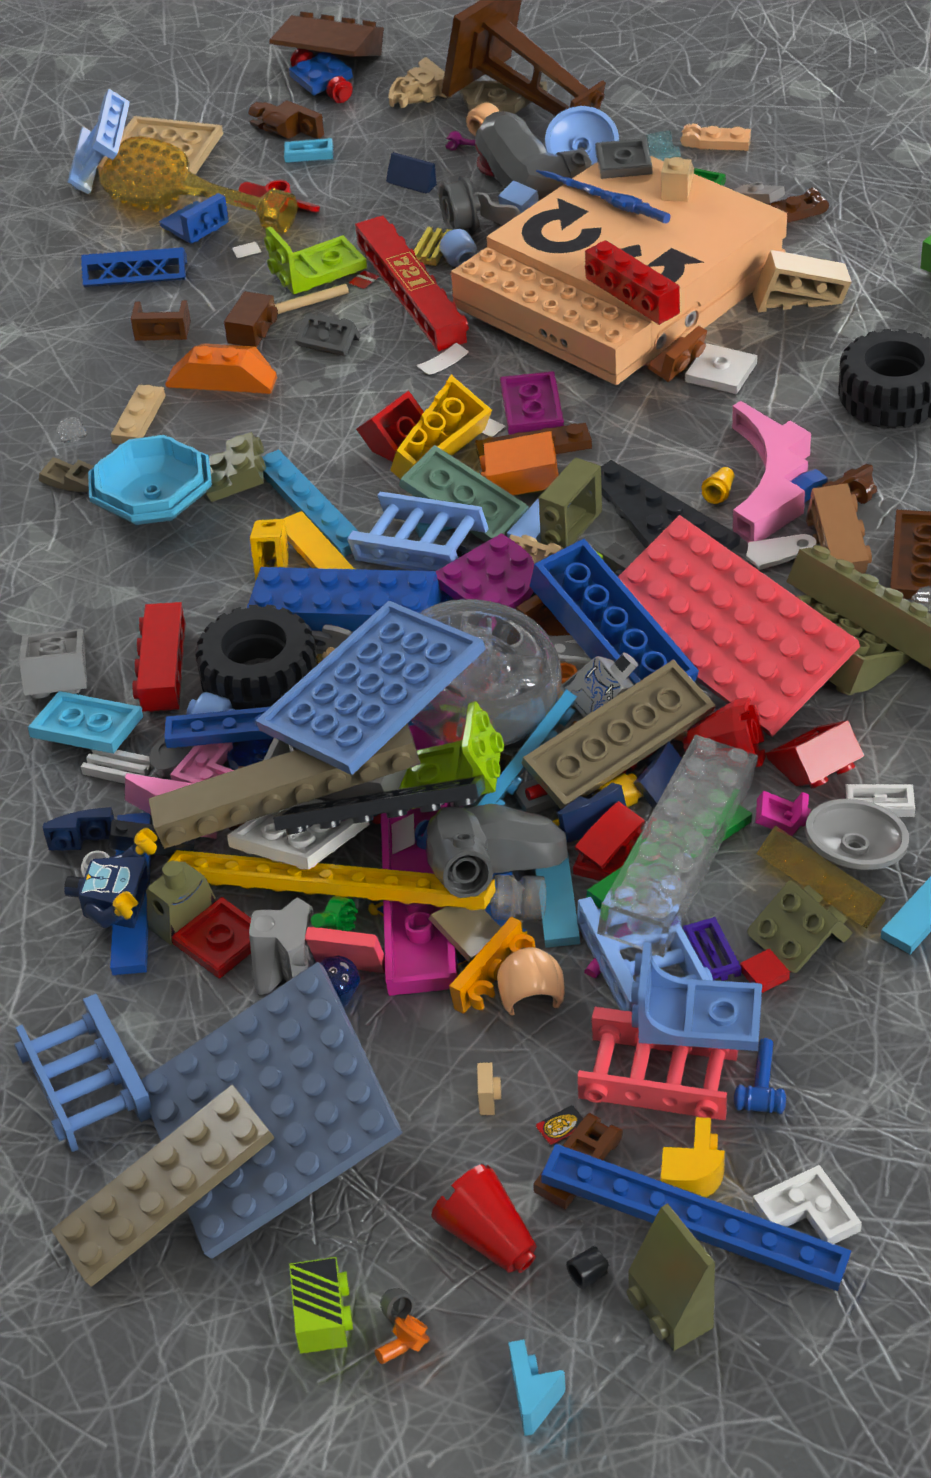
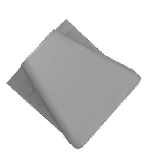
(280, 944)

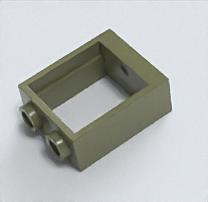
(566, 523)

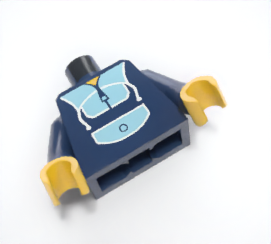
(115, 885)

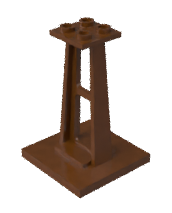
(485, 39)

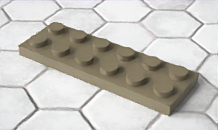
(618, 734)
(161, 1185)

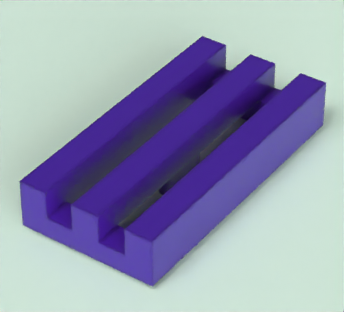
(720, 971)

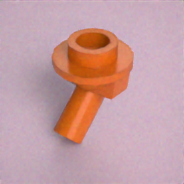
(410, 1336)

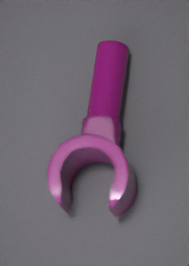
(456, 140)

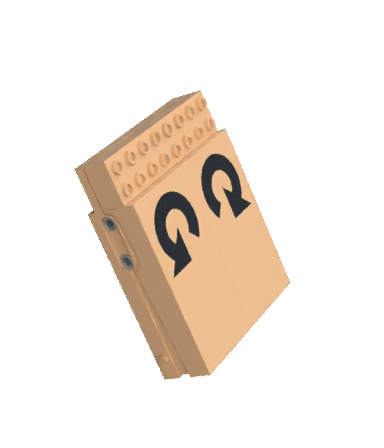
(537, 284)

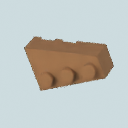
(837, 527)

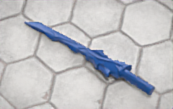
(618, 200)

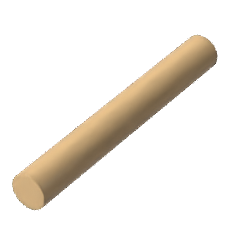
(312, 298)

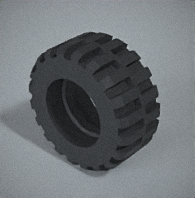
(887, 378)
(254, 635)

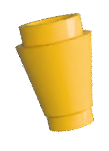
(717, 486)

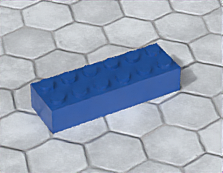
(343, 595)
(603, 611)

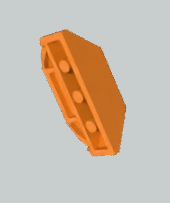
(223, 369)

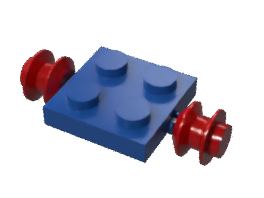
(321, 74)

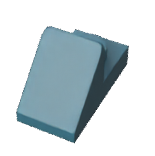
(534, 1391)

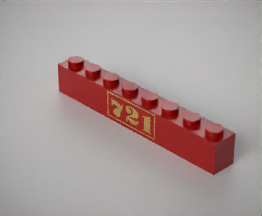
(411, 283)

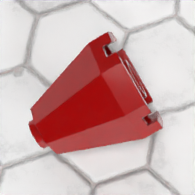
(732, 725)

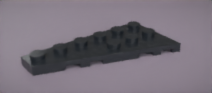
(652, 509)

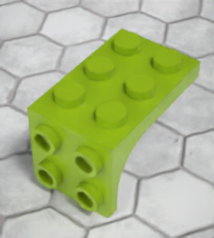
(312, 265)
(470, 757)

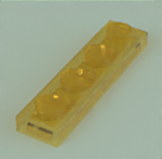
(824, 877)

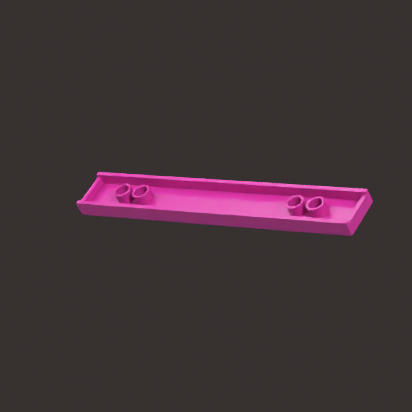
(415, 950)

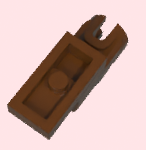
(287, 119)

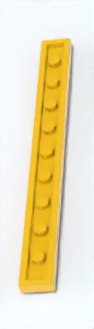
(329, 879)

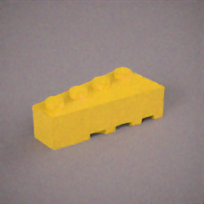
(448, 423)

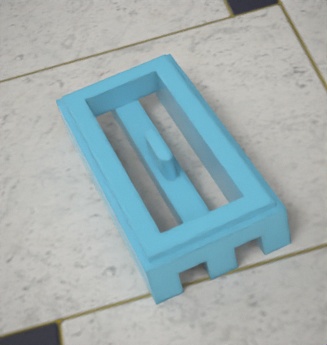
(308, 150)

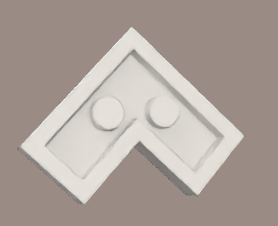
(809, 1197)

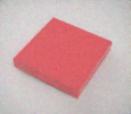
(360, 948)

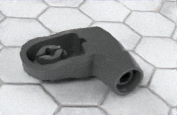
(517, 154)
(488, 839)

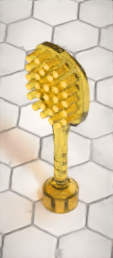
(157, 171)

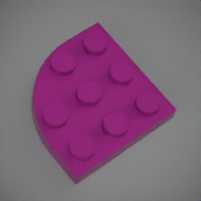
(491, 572)

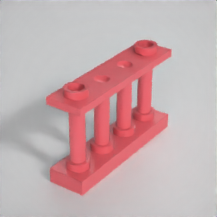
(615, 1027)

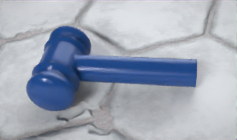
(761, 1097)

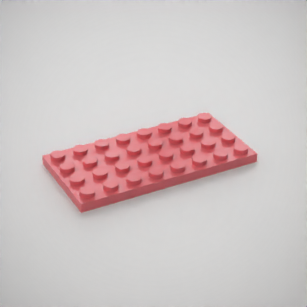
(737, 623)

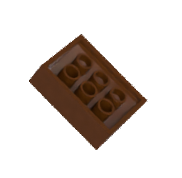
(329, 35)

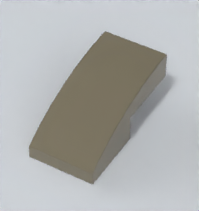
(66, 476)

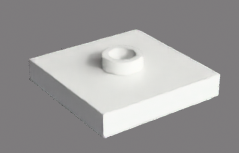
(721, 369)

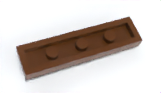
(565, 438)

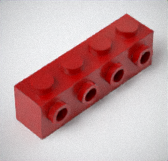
(632, 282)
(160, 657)

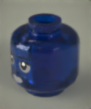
(343, 977)

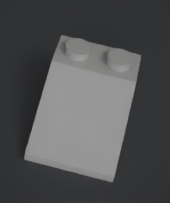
(53, 663)

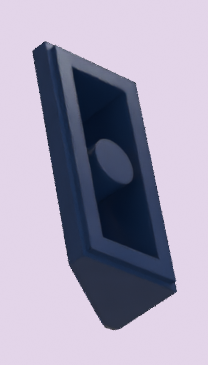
(411, 173)

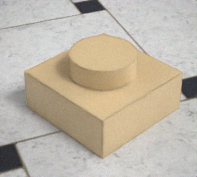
(488, 1088)

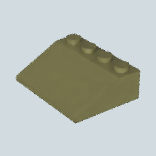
(869, 663)

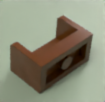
(160, 324)

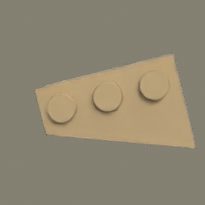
(800, 280)

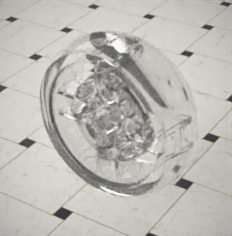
(511, 680)

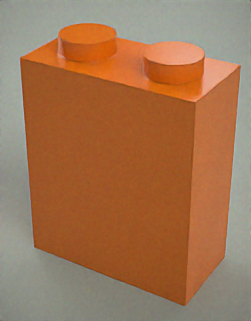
(521, 463)

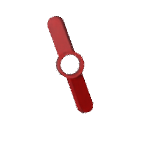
(259, 190)

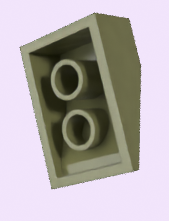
(673, 1281)

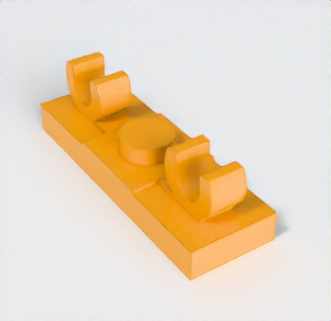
(483, 969)

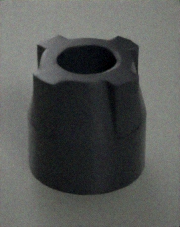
(587, 1267)

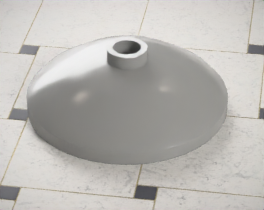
(857, 834)

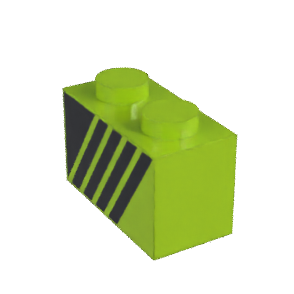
(318, 1305)

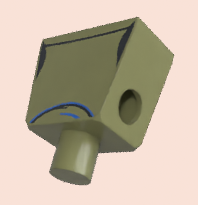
(176, 899)

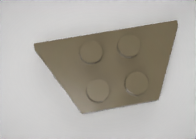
(494, 93)

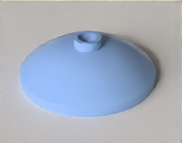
(580, 128)

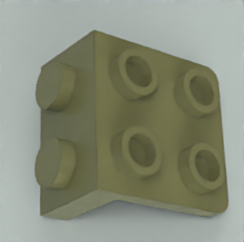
(797, 925)

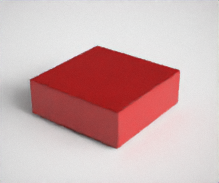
(765, 969)

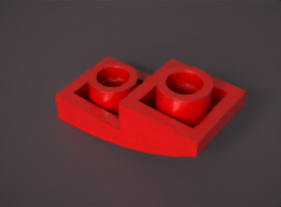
(609, 834)

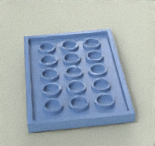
(370, 686)

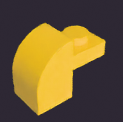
(695, 1169)

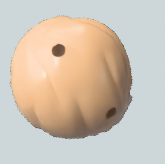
(529, 974)

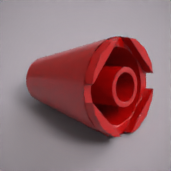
(486, 1219)

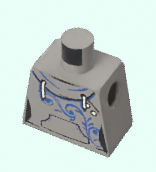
(600, 682)

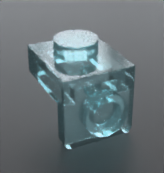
(661, 145)

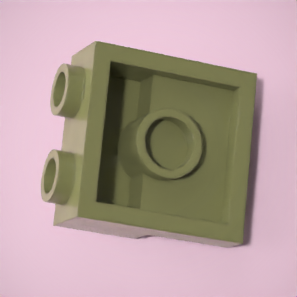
(237, 467)

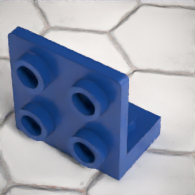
(197, 219)

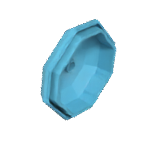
(149, 479)

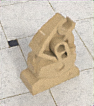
(420, 85)

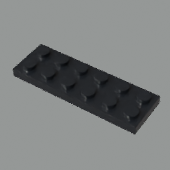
(392, 802)

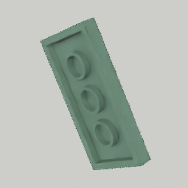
(449, 480)

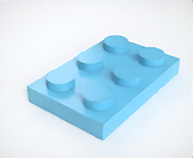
(85, 722)

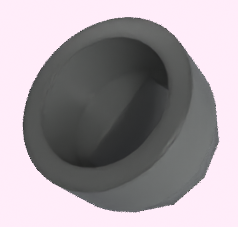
(402, 1303)

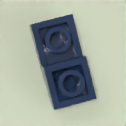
(658, 773)
(583, 812)
(71, 829)

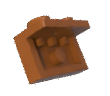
(679, 354)

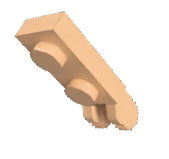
(715, 137)

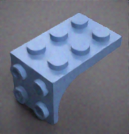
(693, 1010)

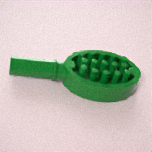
(337, 916)

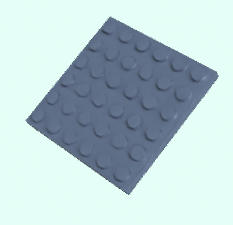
(304, 1080)

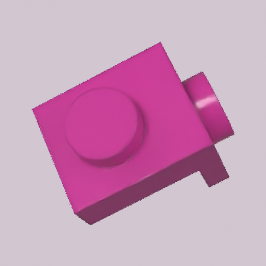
(779, 812)

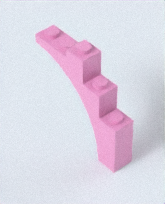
(784, 455)

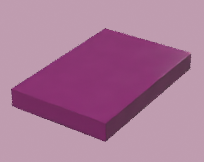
(531, 402)

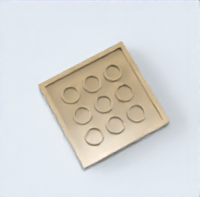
(192, 138)

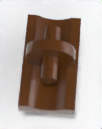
(859, 482)

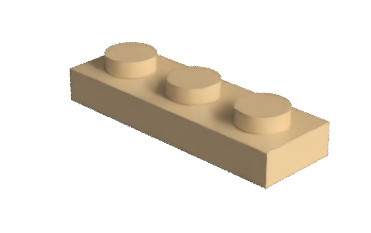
(138, 413)

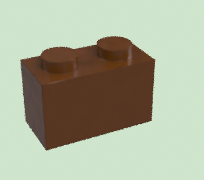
(250, 319)

